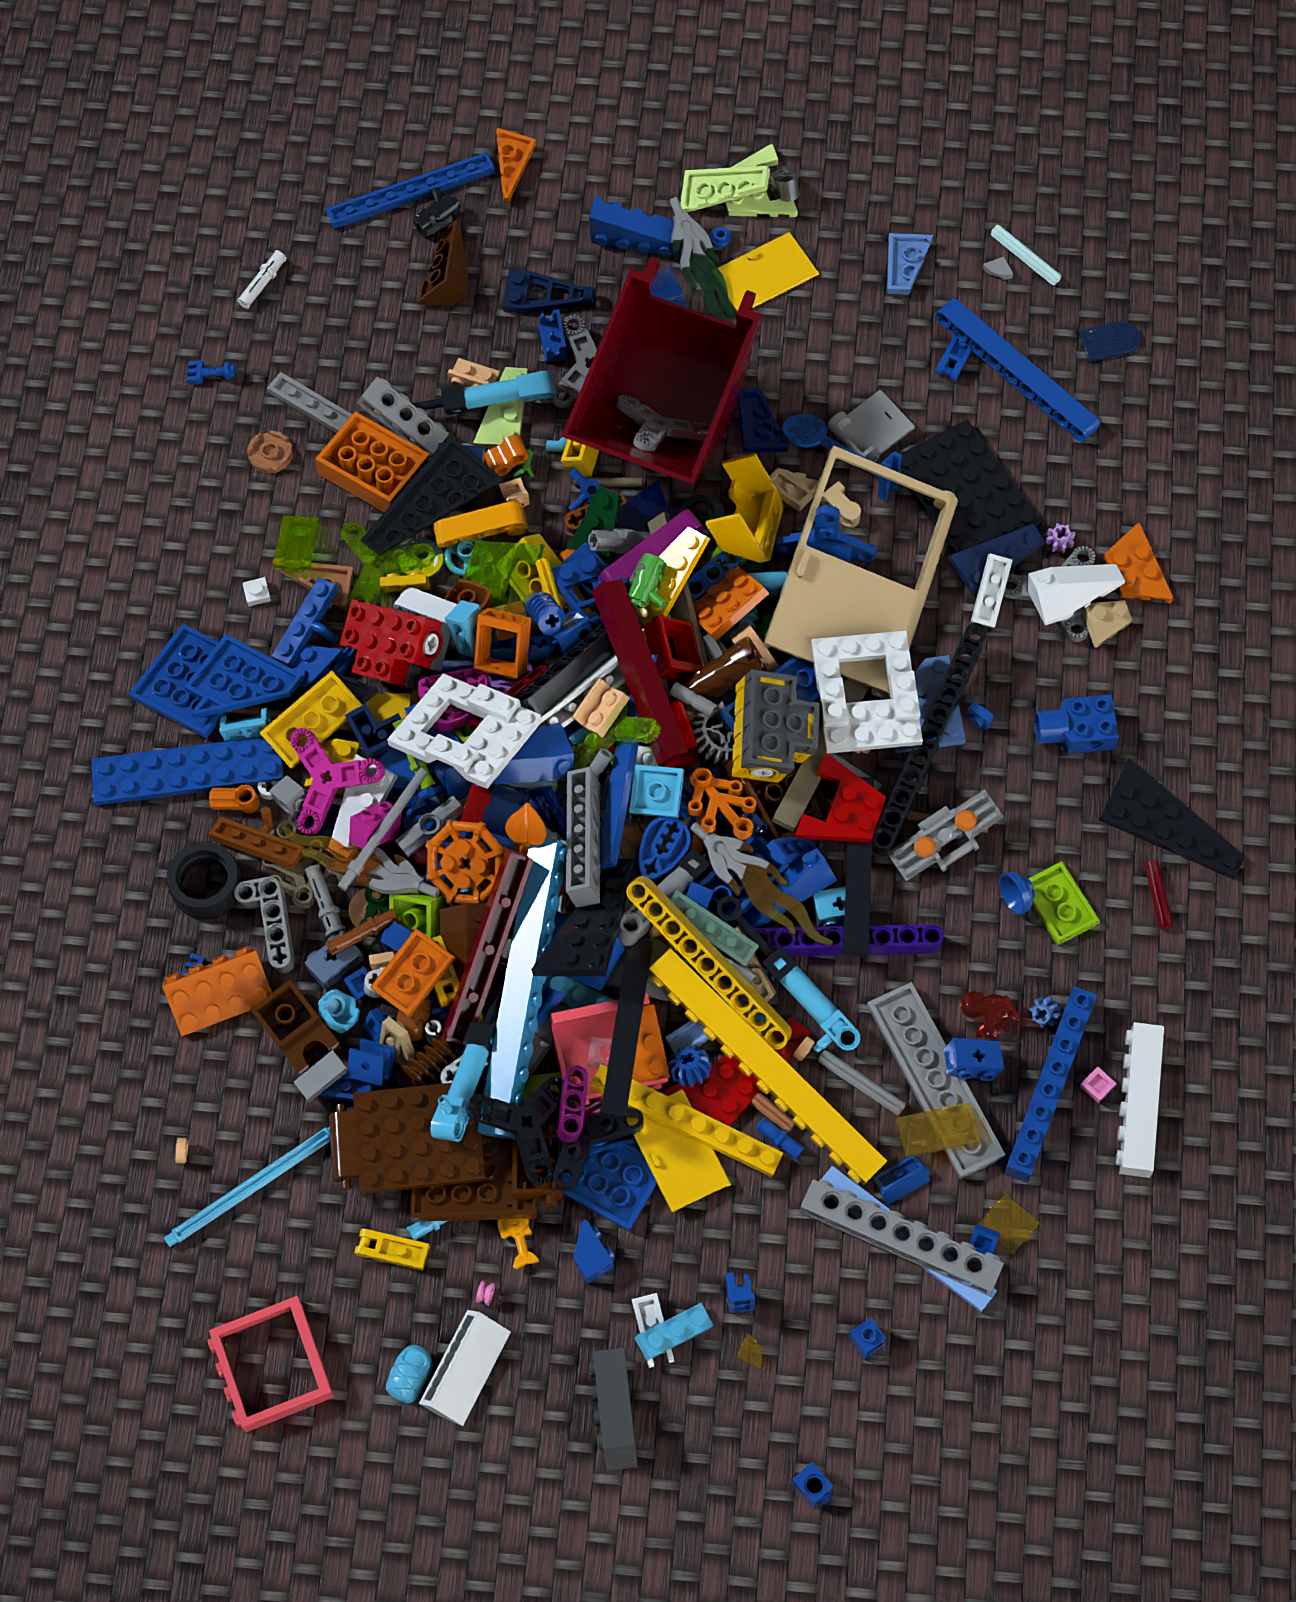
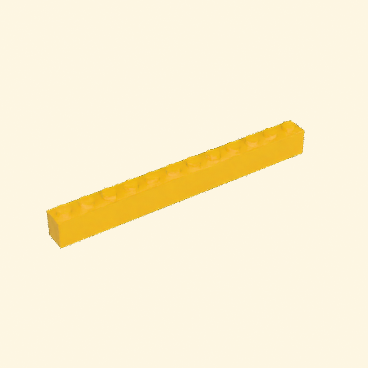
(767, 1067)

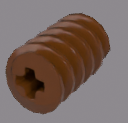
(428, 1062)

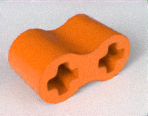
(506, 455)

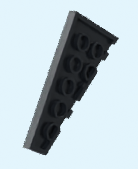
(439, 488)

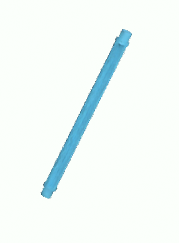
(248, 1187)

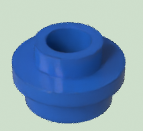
(720, 242)

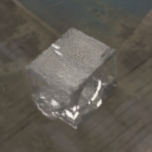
(596, 1046)

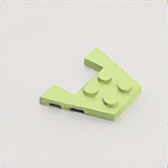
(759, 202)

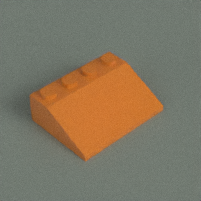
(370, 461)

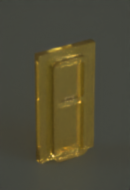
(938, 1130)

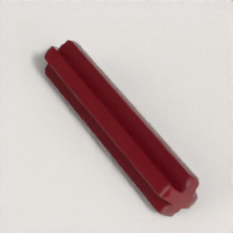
(1158, 894)

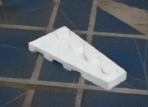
(359, 799)

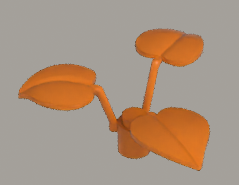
(527, 828)

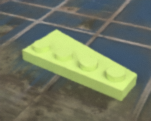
(715, 186)
(501, 419)

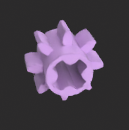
(1062, 532)

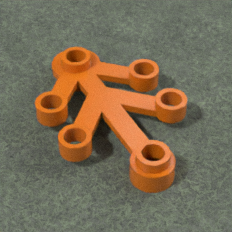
(703, 781)

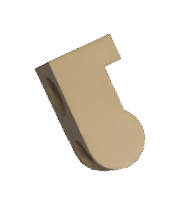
(849, 510)

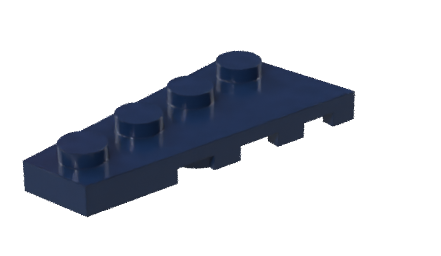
(1013, 545)

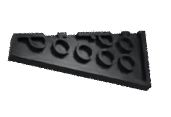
(1156, 816)
(590, 932)

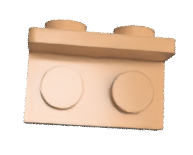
(471, 374)
(600, 708)

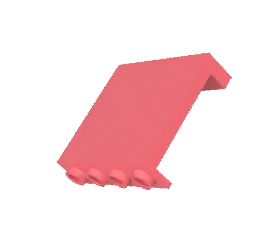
(572, 1040)

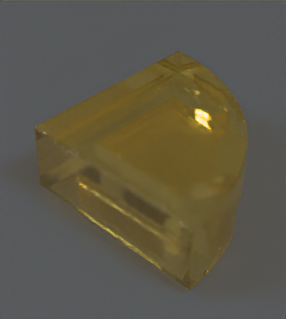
(750, 1352)

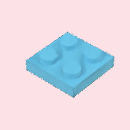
(656, 791)

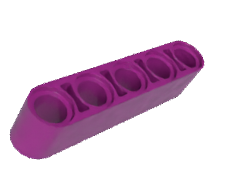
(654, 544)

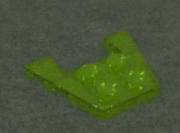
(494, 562)

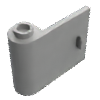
(871, 426)

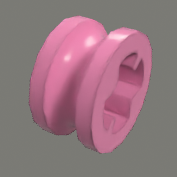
(485, 1293)

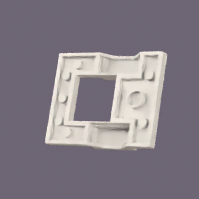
(867, 723)
(490, 745)

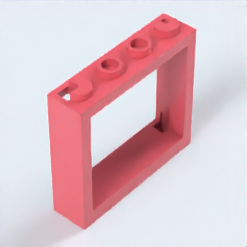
(289, 1407)

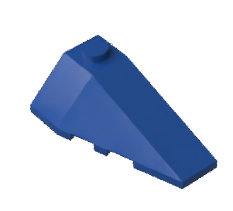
(541, 758)
(803, 880)

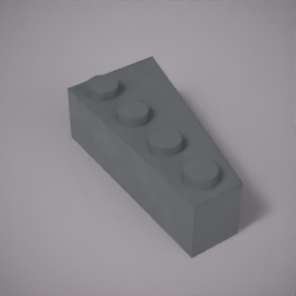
(614, 1409)

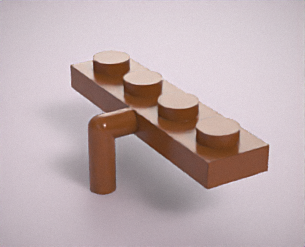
(256, 841)

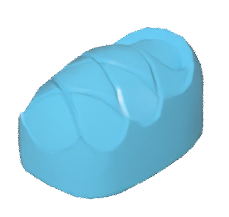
(409, 1374)

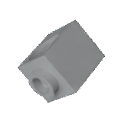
(289, 796)

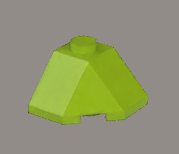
(418, 911)

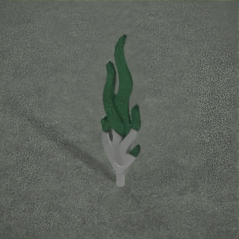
(695, 261)

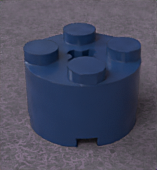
(504, 804)

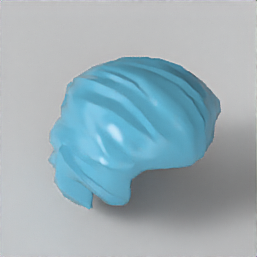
(338, 1010)

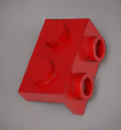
(683, 722)

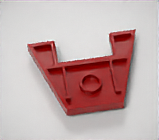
(853, 810)

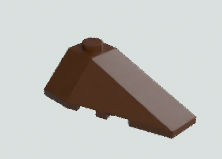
(448, 271)
(458, 933)

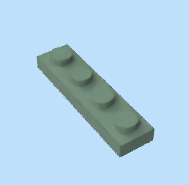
(715, 930)

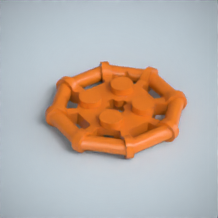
(453, 865)

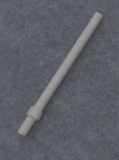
(356, 867)

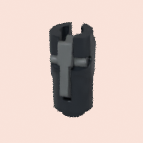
(437, 215)

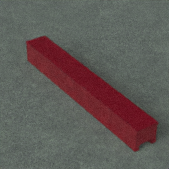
(639, 668)
(488, 945)

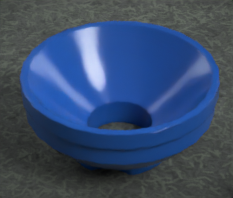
(1016, 892)

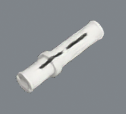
(267, 272)

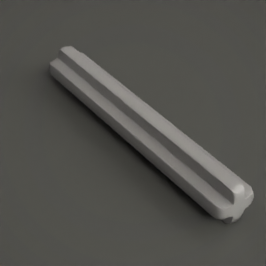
(861, 1082)

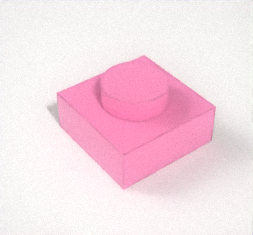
(1098, 1084)

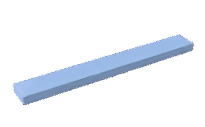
(842, 1182)

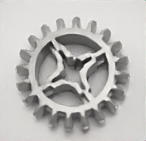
(710, 739)

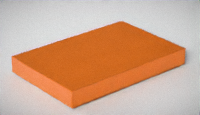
(412, 973)

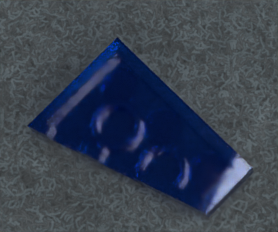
(757, 425)
(642, 509)

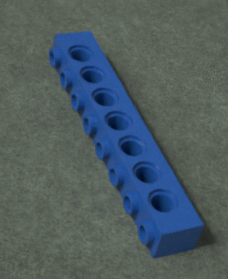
(1050, 1085)

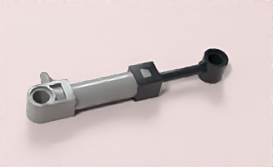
(689, 869)

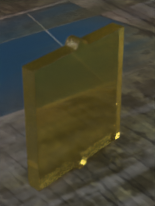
(1010, 1221)

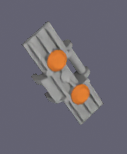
(941, 828)

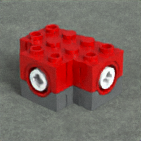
(393, 643)

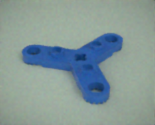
(827, 529)

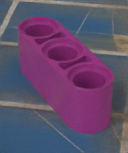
(574, 1092)

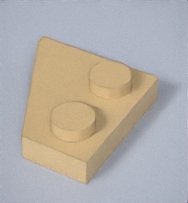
(1105, 619)

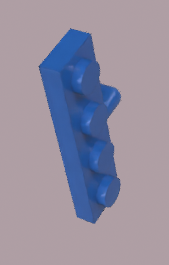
(306, 622)

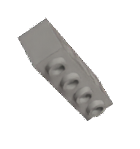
(390, 416)

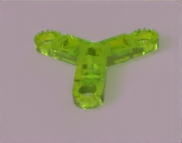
(393, 561)
(623, 730)

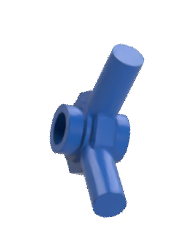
(587, 489)
(418, 797)

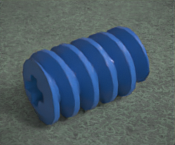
(545, 613)

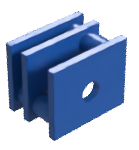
(371, 1062)

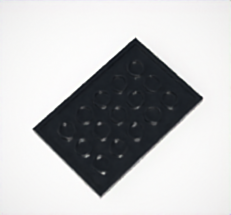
(986, 495)

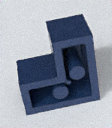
(370, 734)

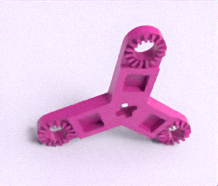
(322, 792)

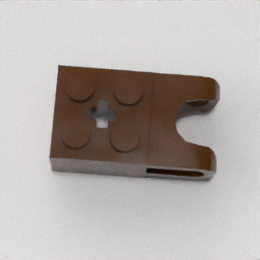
(298, 1033)

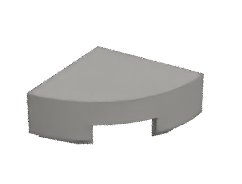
(999, 268)

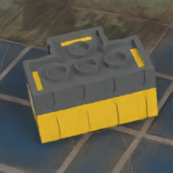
(771, 726)

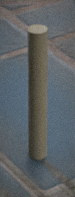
(616, 482)

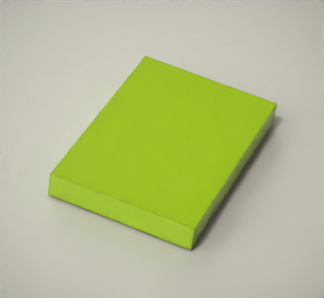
(1061, 904)

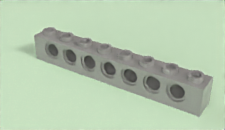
(909, 1249)

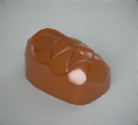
(470, 592)
(417, 1022)

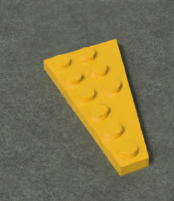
(680, 560)

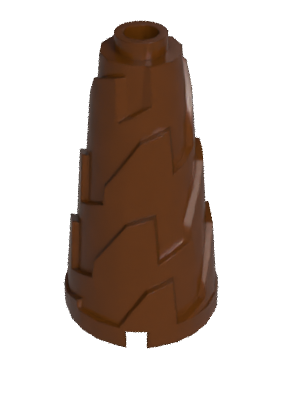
(723, 673)

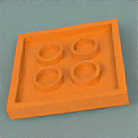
(728, 602)

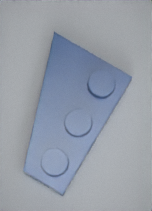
(905, 259)

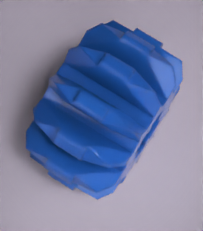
(689, 1066)

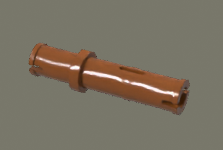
(361, 932)

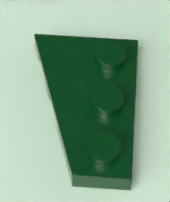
(600, 515)

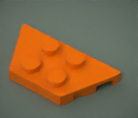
(1138, 567)

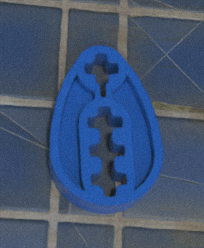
(674, 851)

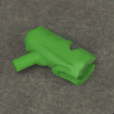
(645, 582)

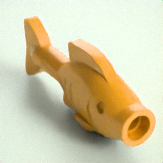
(518, 1230)

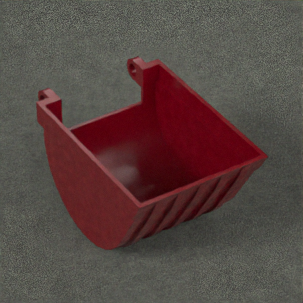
(673, 363)

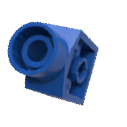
(1079, 725)

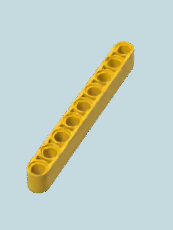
(705, 949)

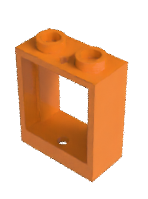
(505, 621)

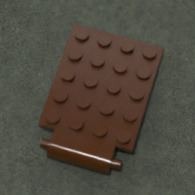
(391, 1143)
(504, 1193)

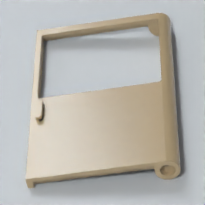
(848, 600)

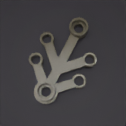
(297, 874)

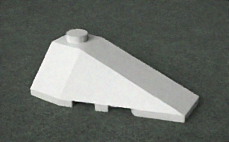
(1063, 590)

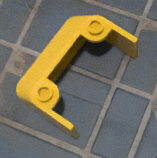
(757, 515)

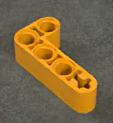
(481, 523)

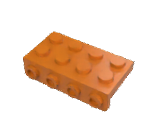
(216, 990)

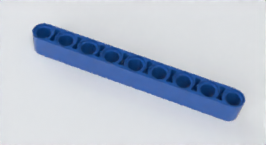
(1017, 370)

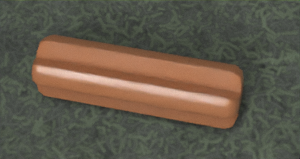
(771, 1111)

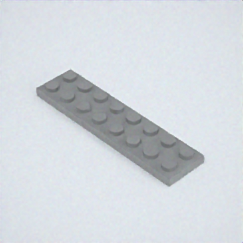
(922, 1060)

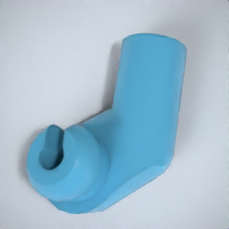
(556, 446)

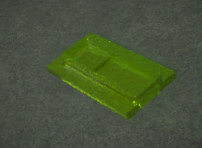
(296, 543)

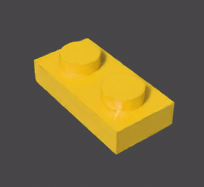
(396, 583)

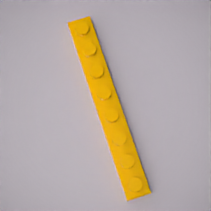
(697, 1125)

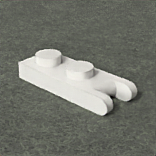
(648, 1315)

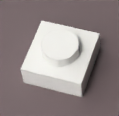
(256, 591)

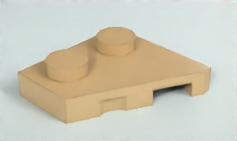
(794, 487)
(396, 1035)

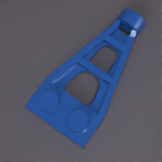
(576, 574)

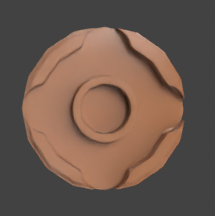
(270, 452)

